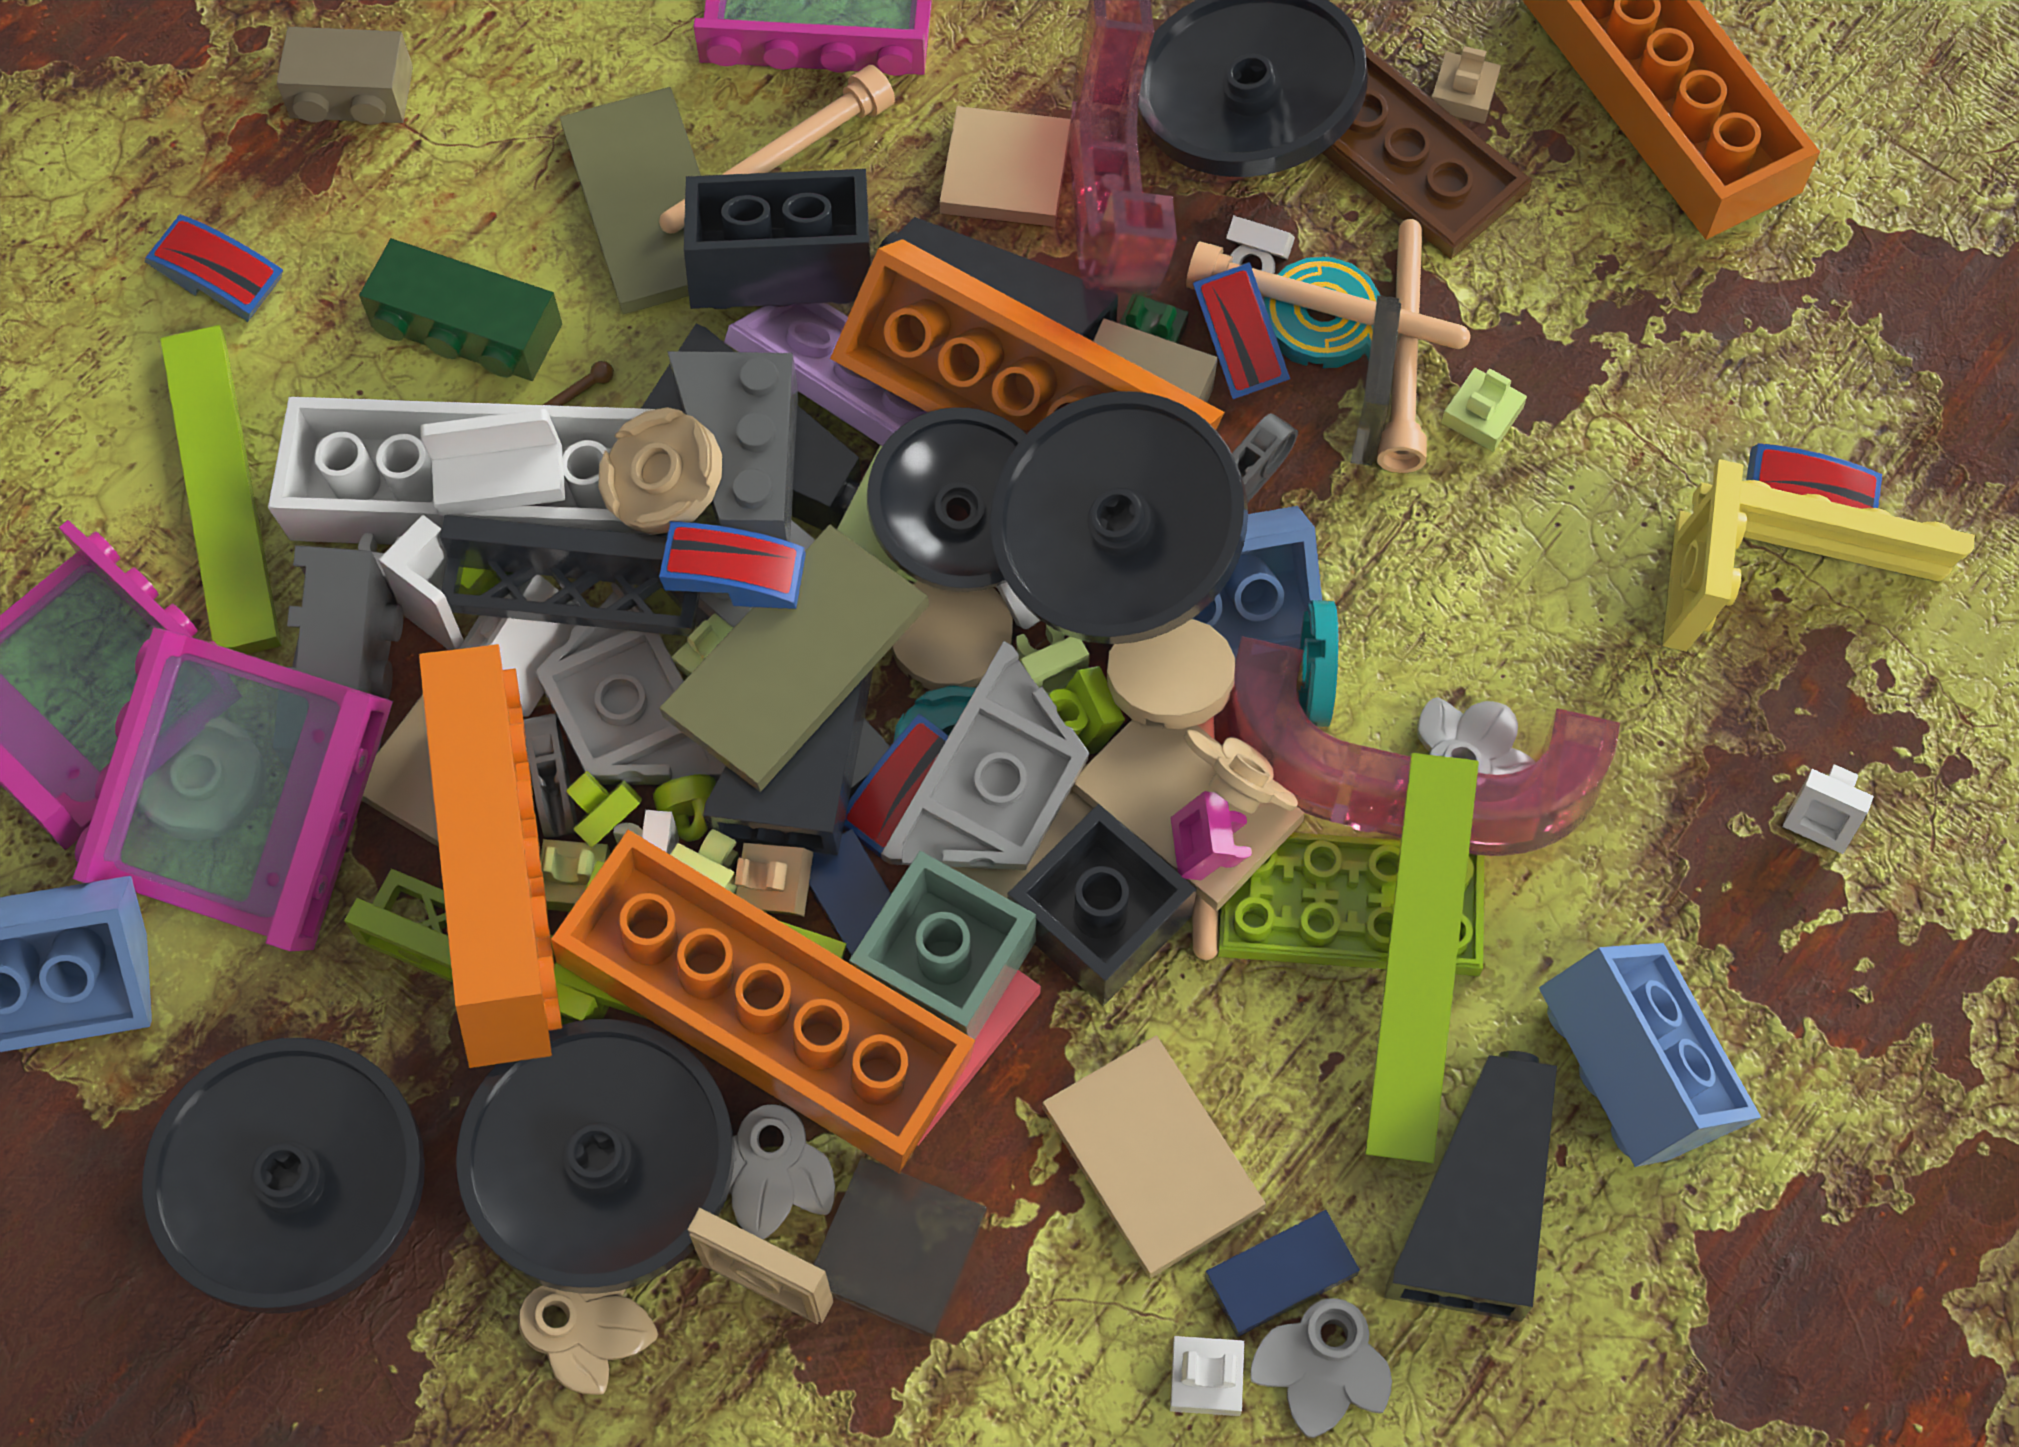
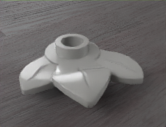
(1479, 734)
(770, 1182)
(1323, 1377)

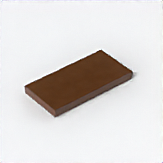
(1425, 162)

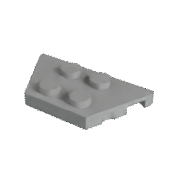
(608, 703)
(994, 777)

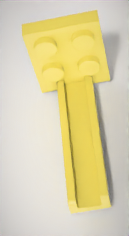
(1732, 509)

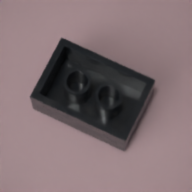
(776, 238)

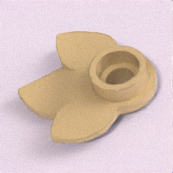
(1241, 773)
(596, 1331)

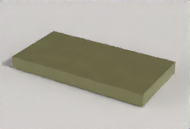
(632, 170)
(793, 667)

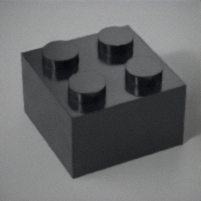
(1103, 903)

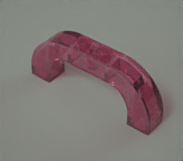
(1120, 232)
(1369, 785)

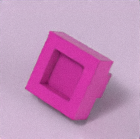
(1205, 836)

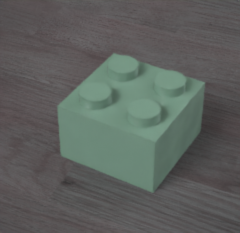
(947, 944)

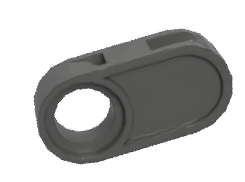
(1264, 452)
(550, 776)

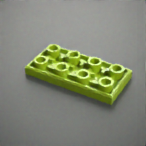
(1333, 905)

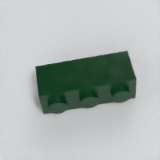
(461, 310)

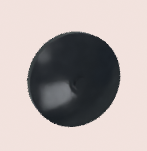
(1252, 84)
(1119, 517)
(595, 1157)
(283, 1175)

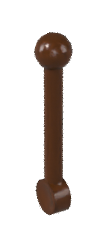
(600, 373)

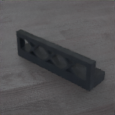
(562, 554)

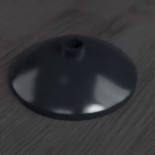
(921, 472)

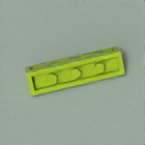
(427, 946)

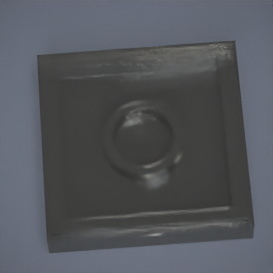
(1376, 380)
(899, 1246)

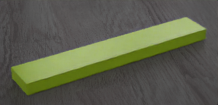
(220, 491)
(1422, 958)

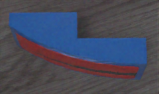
(215, 264)
(1241, 330)
(1814, 473)
(733, 561)
(893, 783)

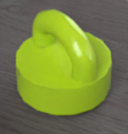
(686, 798)

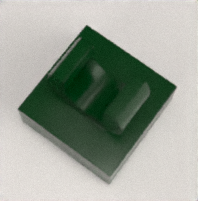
(1155, 318)

